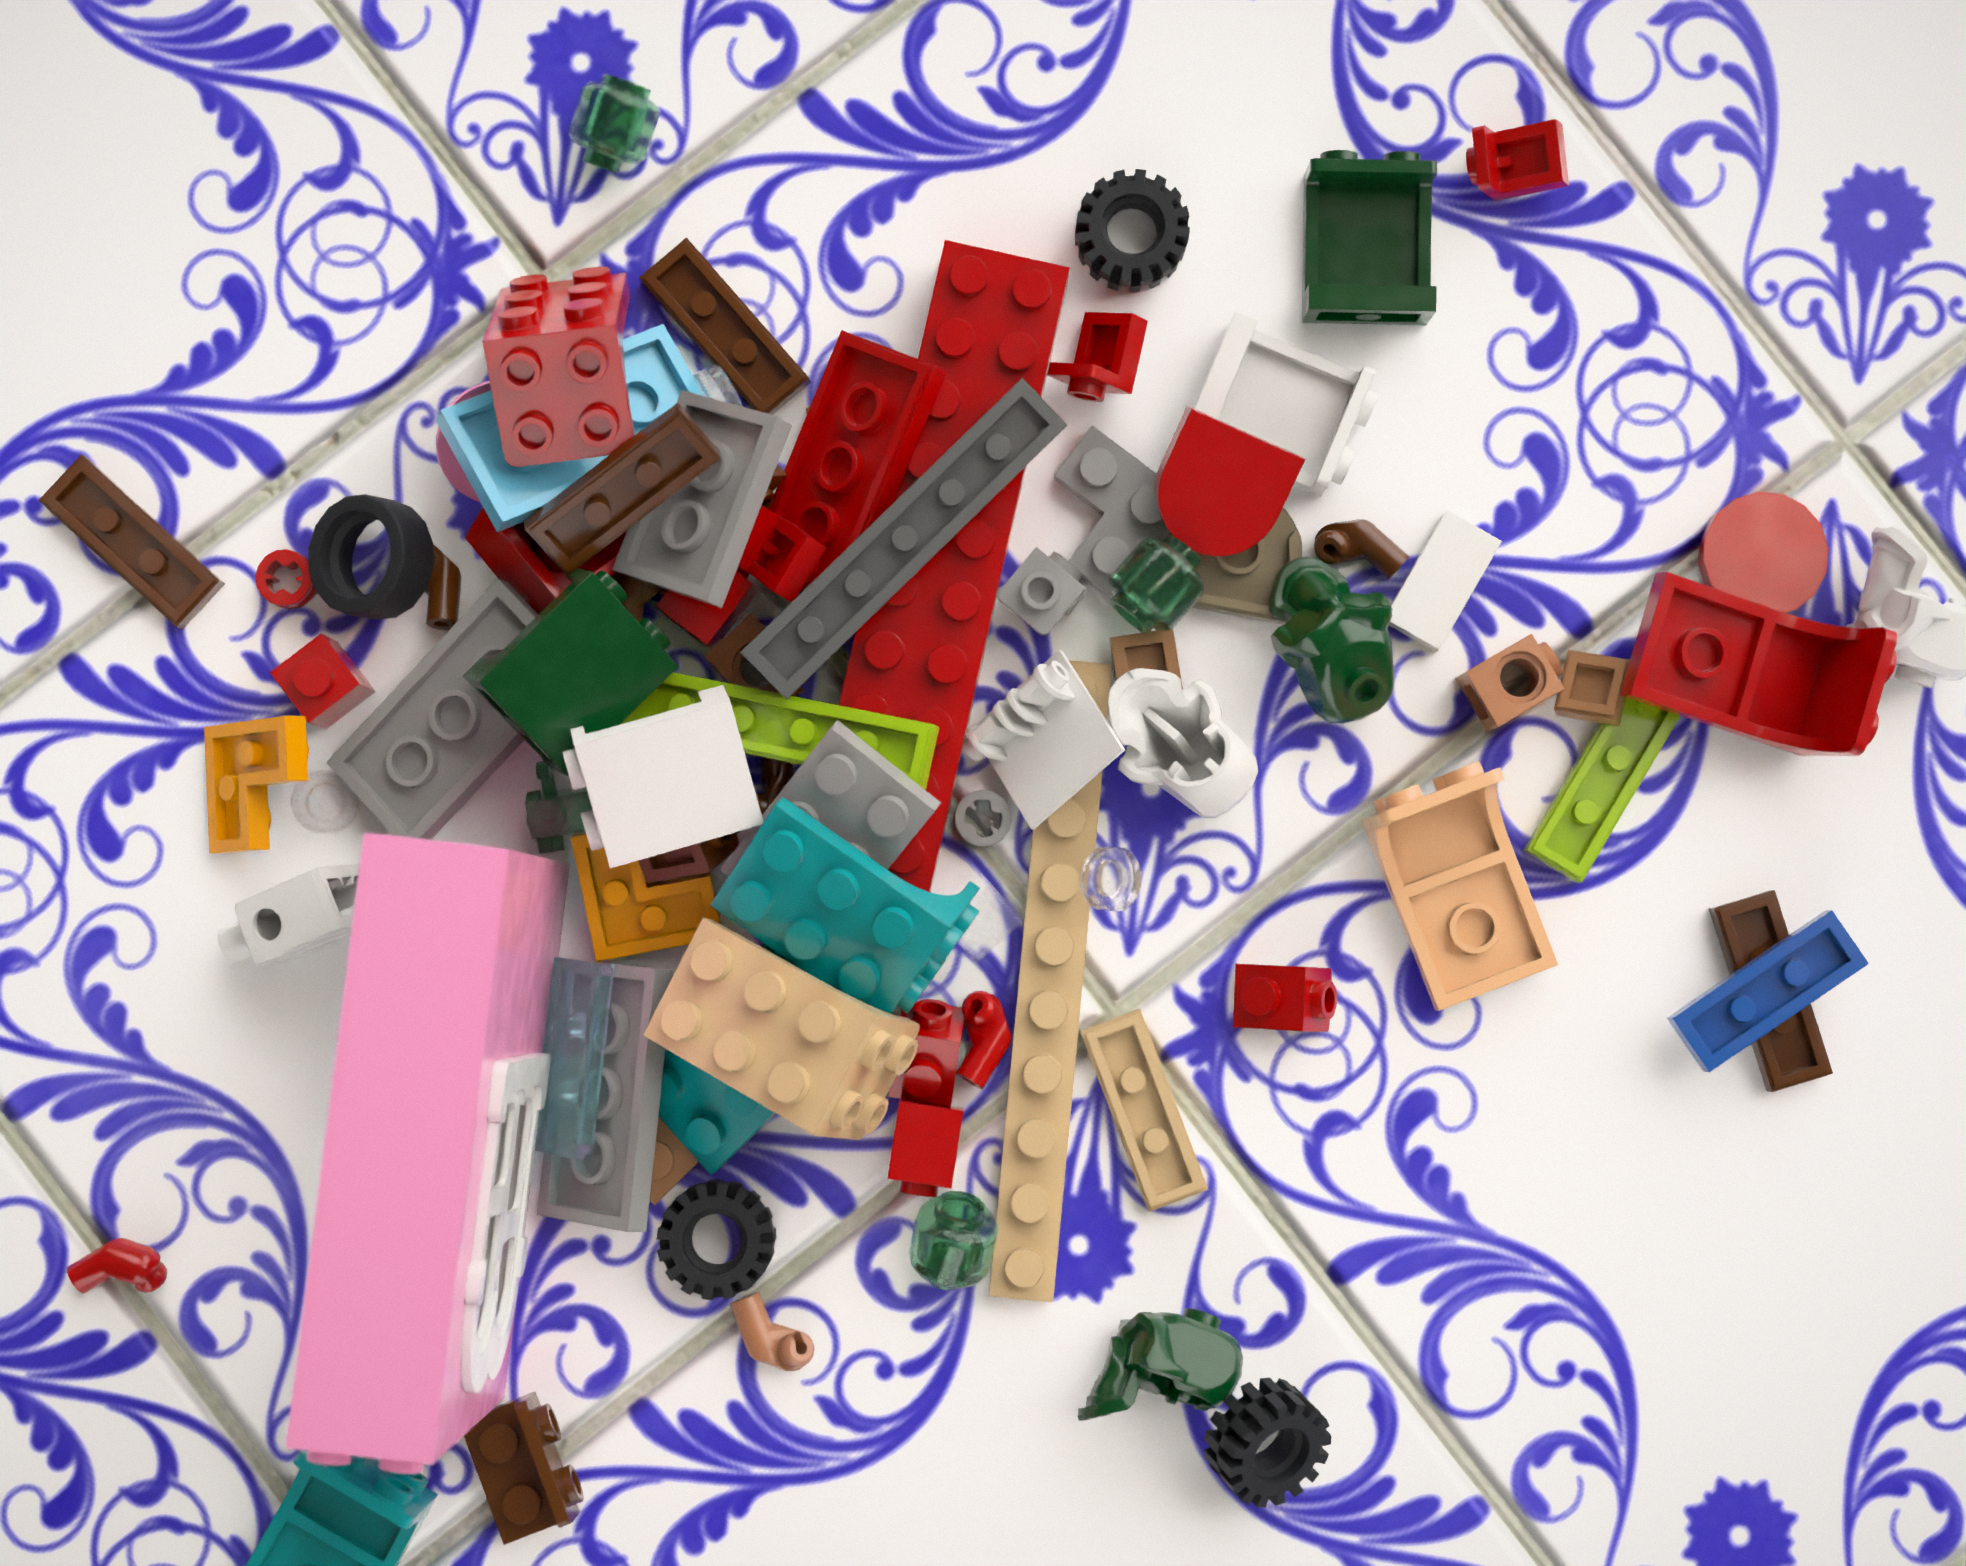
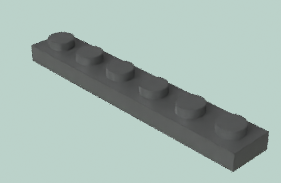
(903, 539)

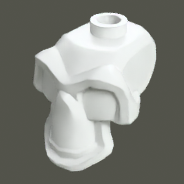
(1928, 633)
(1180, 741)

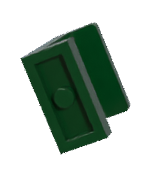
(1368, 239)
(574, 667)

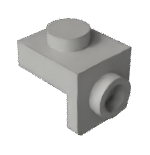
(1042, 590)

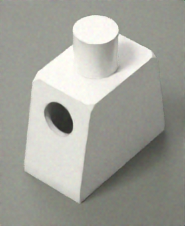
(293, 917)

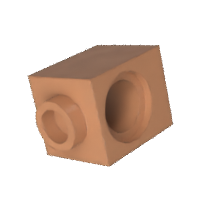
(1488, 697)

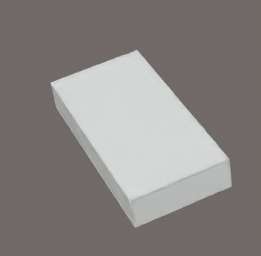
(1442, 580)

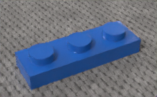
(1767, 990)

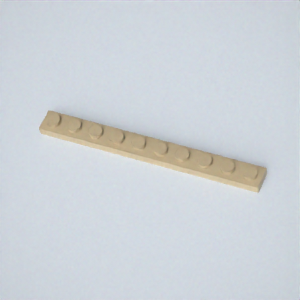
(1046, 1038)

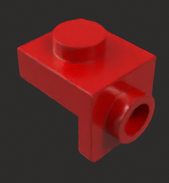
(1518, 159)
(1104, 356)
(781, 554)
(1283, 998)
(935, 1064)

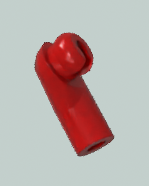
(988, 1035)
(121, 1260)

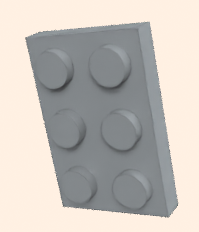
(702, 530)
(855, 797)

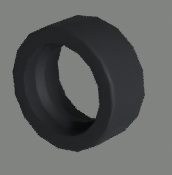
(333, 548)

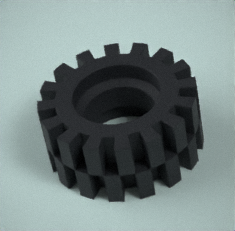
(1132, 193)
(688, 1267)
(1249, 1424)

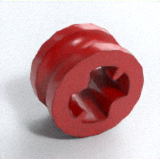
(283, 598)

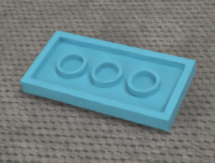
(513, 493)

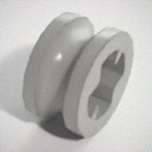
(996, 805)

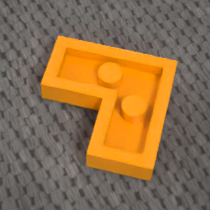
(239, 767)
(636, 916)

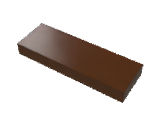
(724, 328)
(622, 489)
(131, 542)
(1794, 1048)

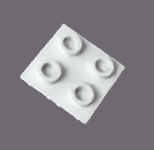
(1045, 739)

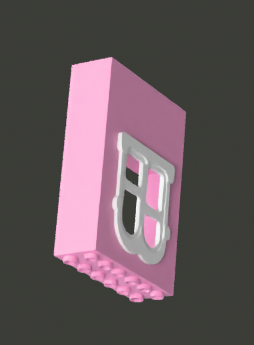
(427, 1150)

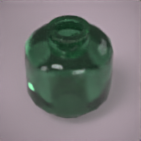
(614, 122)
(1156, 584)
(953, 1240)

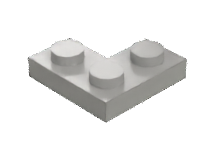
(1122, 493)

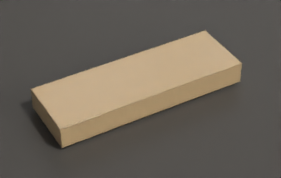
(1144, 1110)

